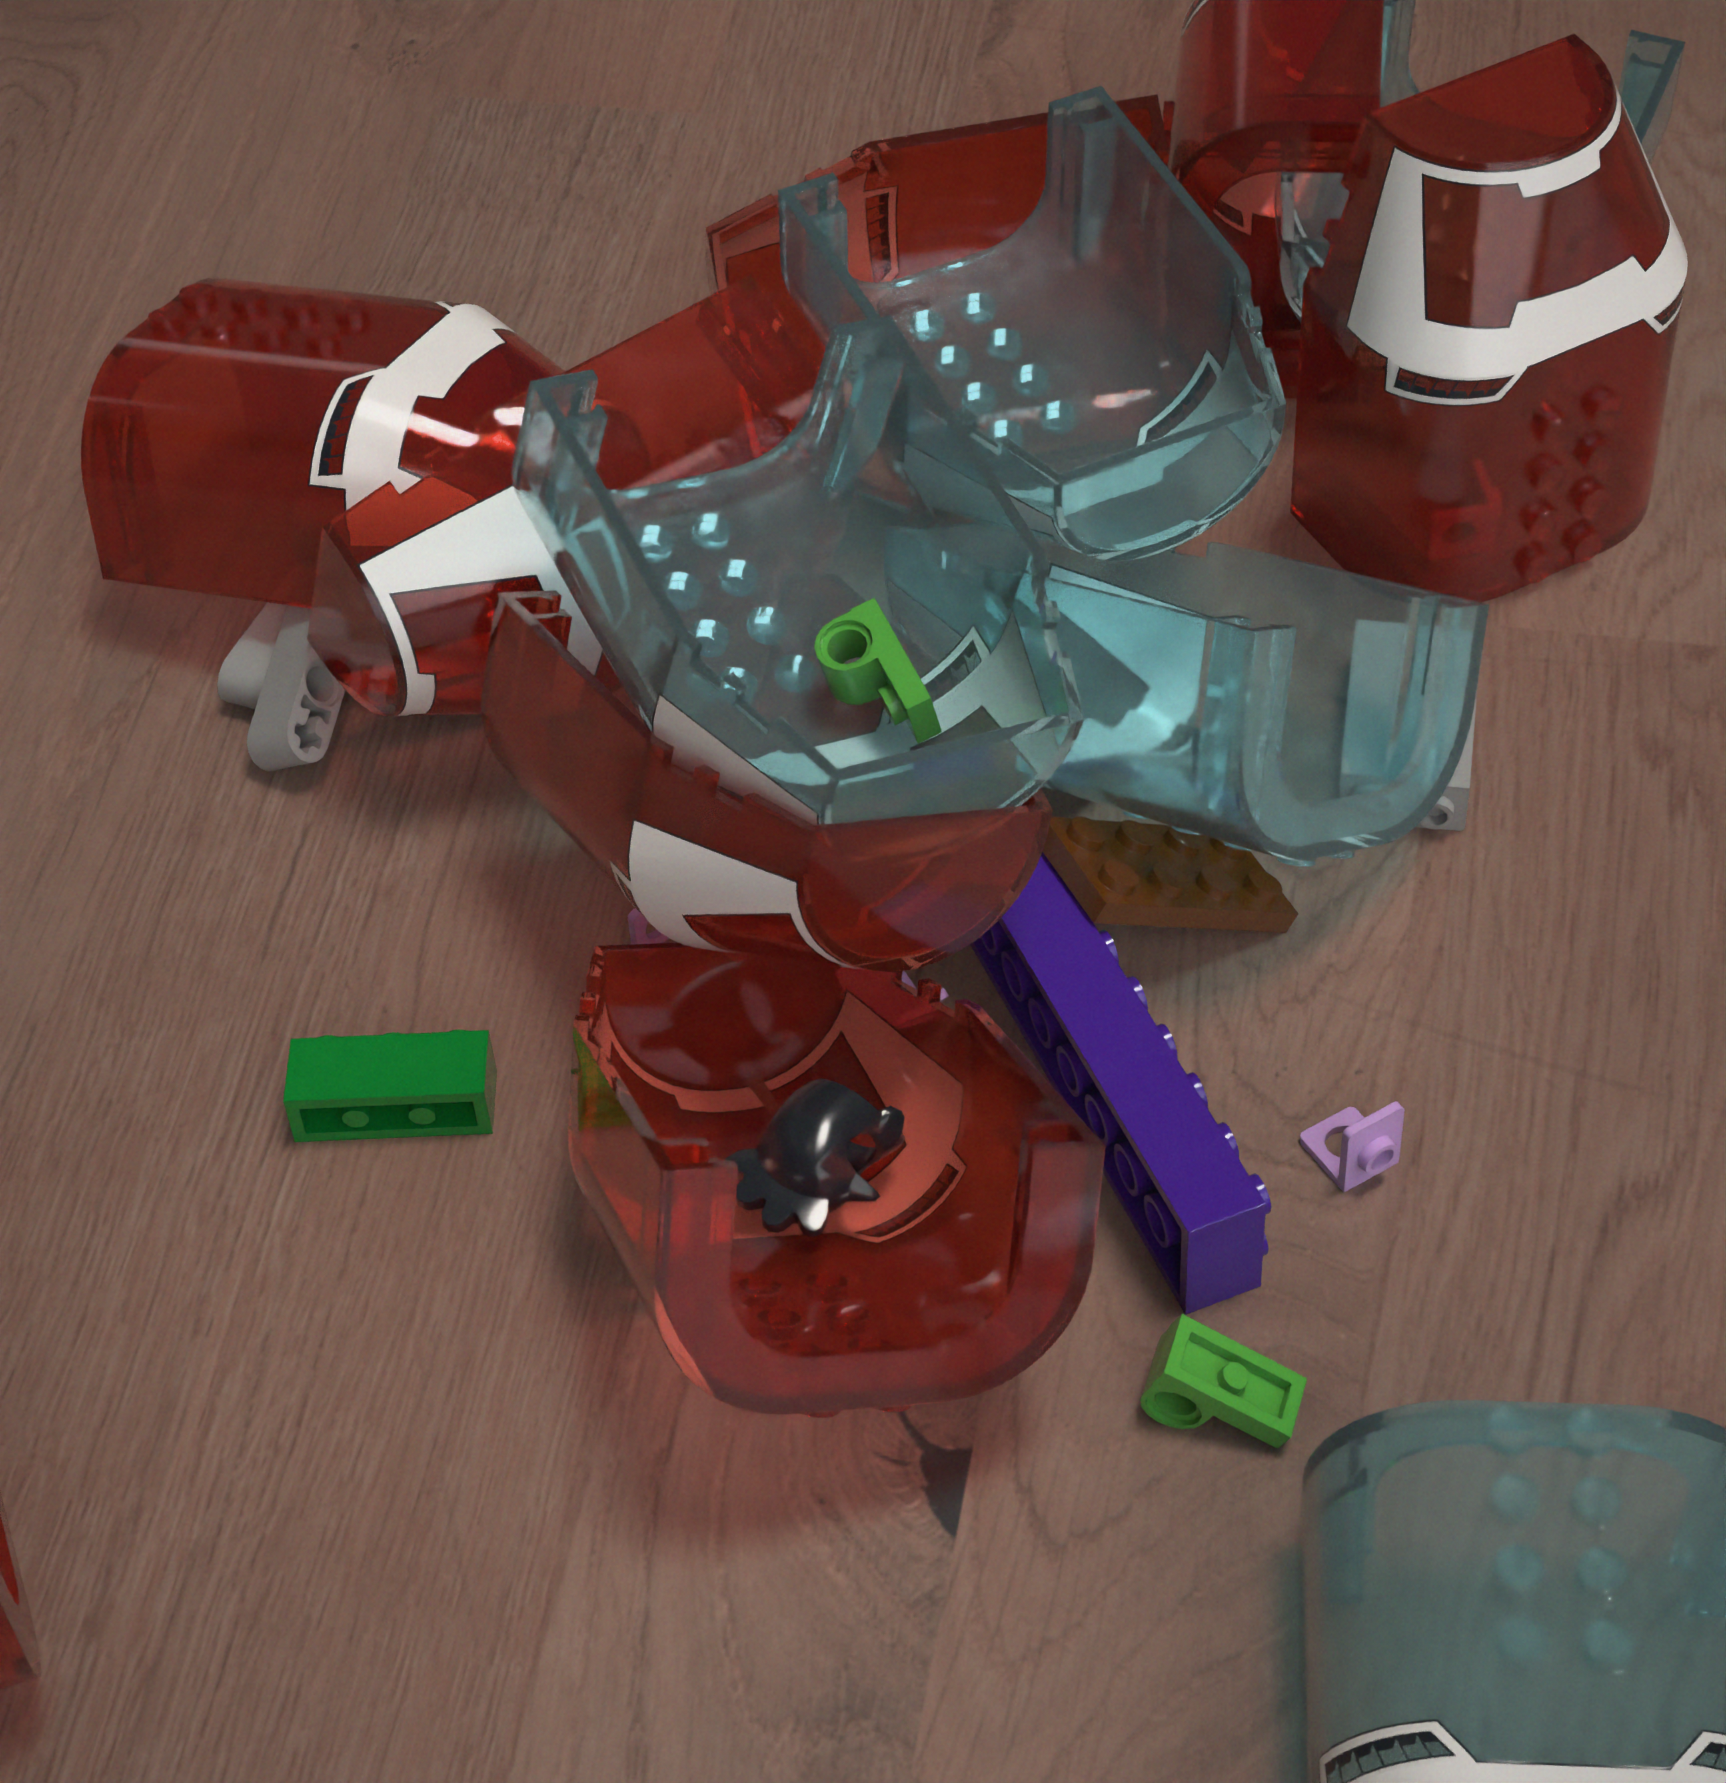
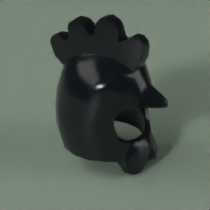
(807, 1158)

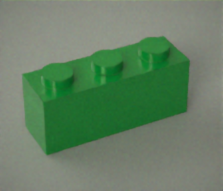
(390, 1086)

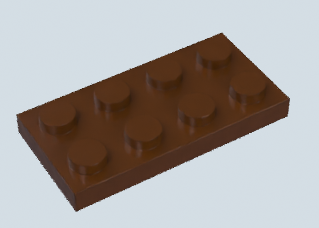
(1164, 877)

